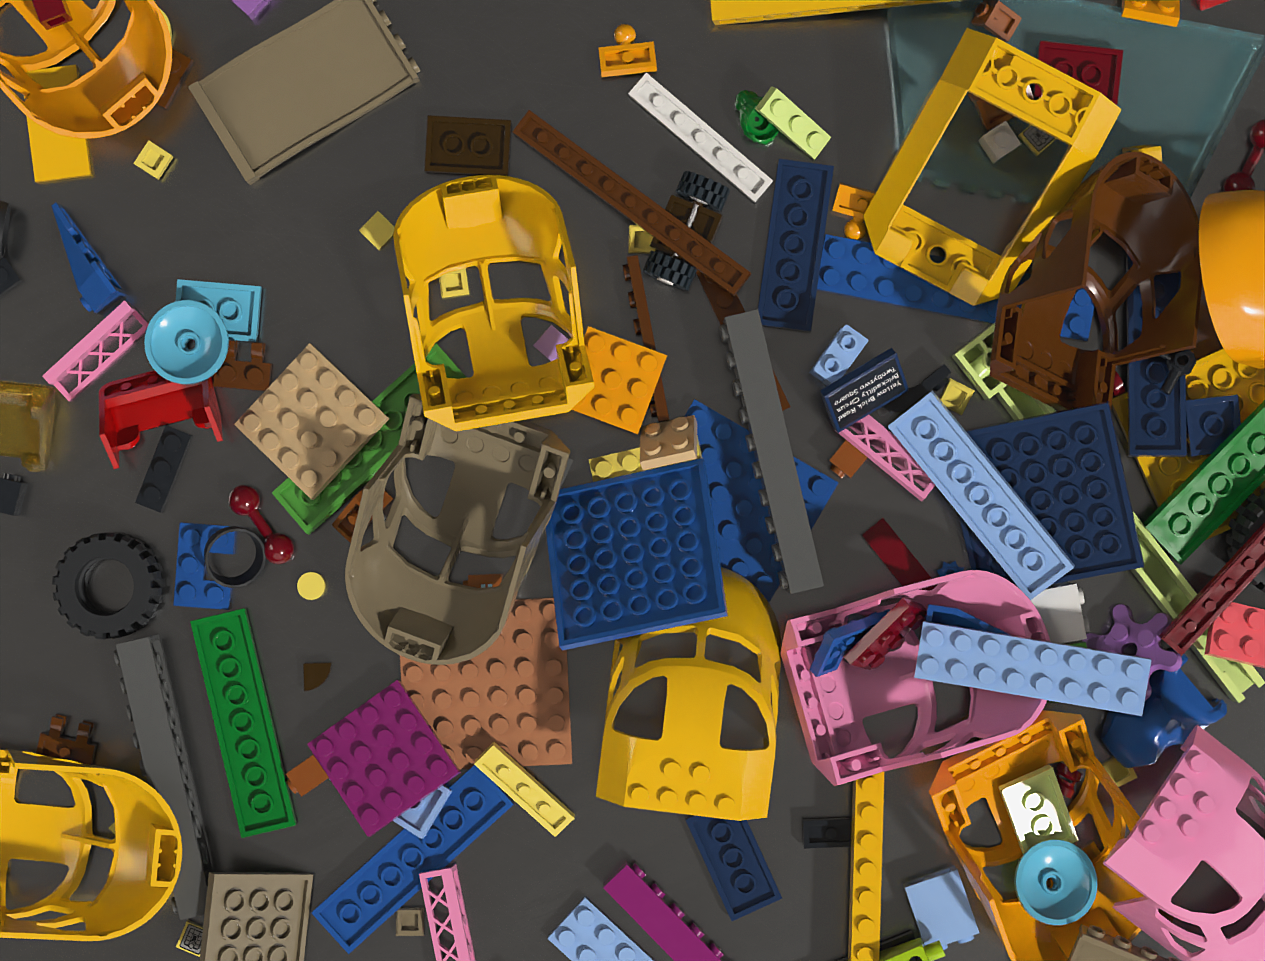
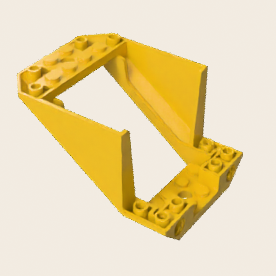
(1000, 77)

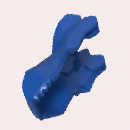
(1166, 719)

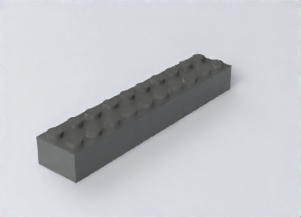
(772, 452)
(166, 762)

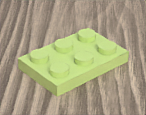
(1037, 808)

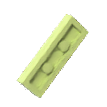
(793, 122)

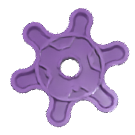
(1144, 636)

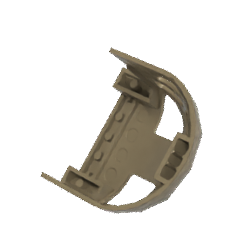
(425, 613)

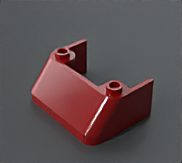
(151, 402)

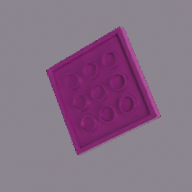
(383, 758)

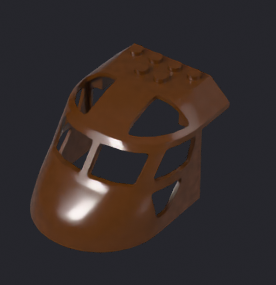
(1157, 226)

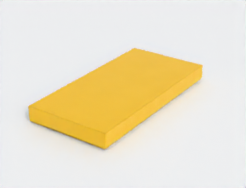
(54, 154)

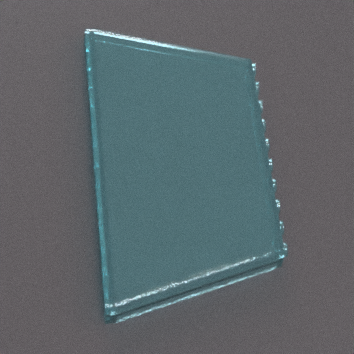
(1173, 88)

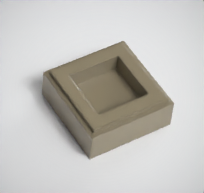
(410, 921)

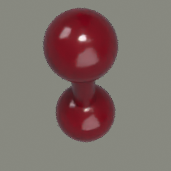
(1243, 179)
(245, 502)

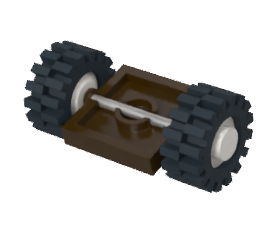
(693, 214)

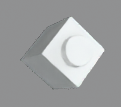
(999, 142)

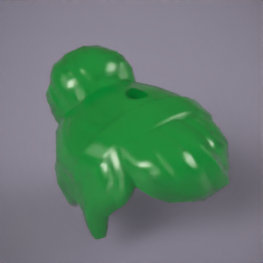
(754, 130)

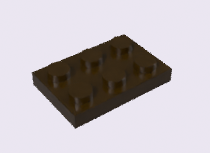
(467, 145)

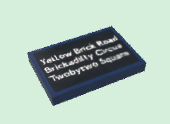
(864, 390)

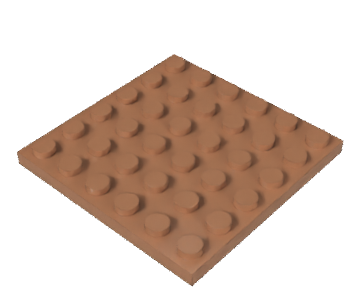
(504, 695)

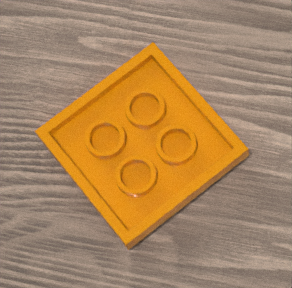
(622, 379)

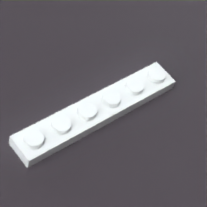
(700, 137)

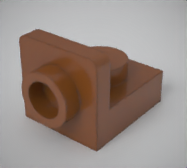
(996, 19)

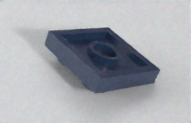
(1210, 423)

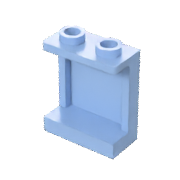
(838, 355)
(941, 907)

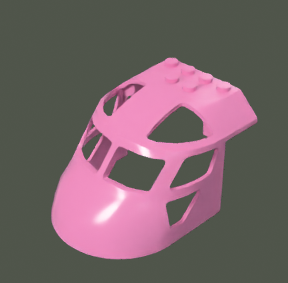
(835, 703)
(1194, 822)

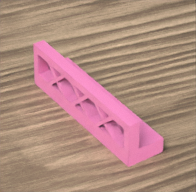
(90, 343)
(893, 451)
(457, 914)

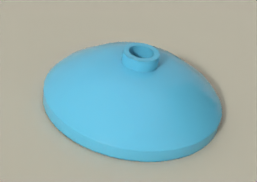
(168, 339)
(1072, 878)

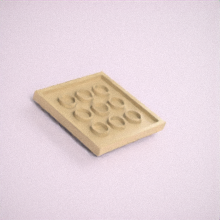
(311, 421)

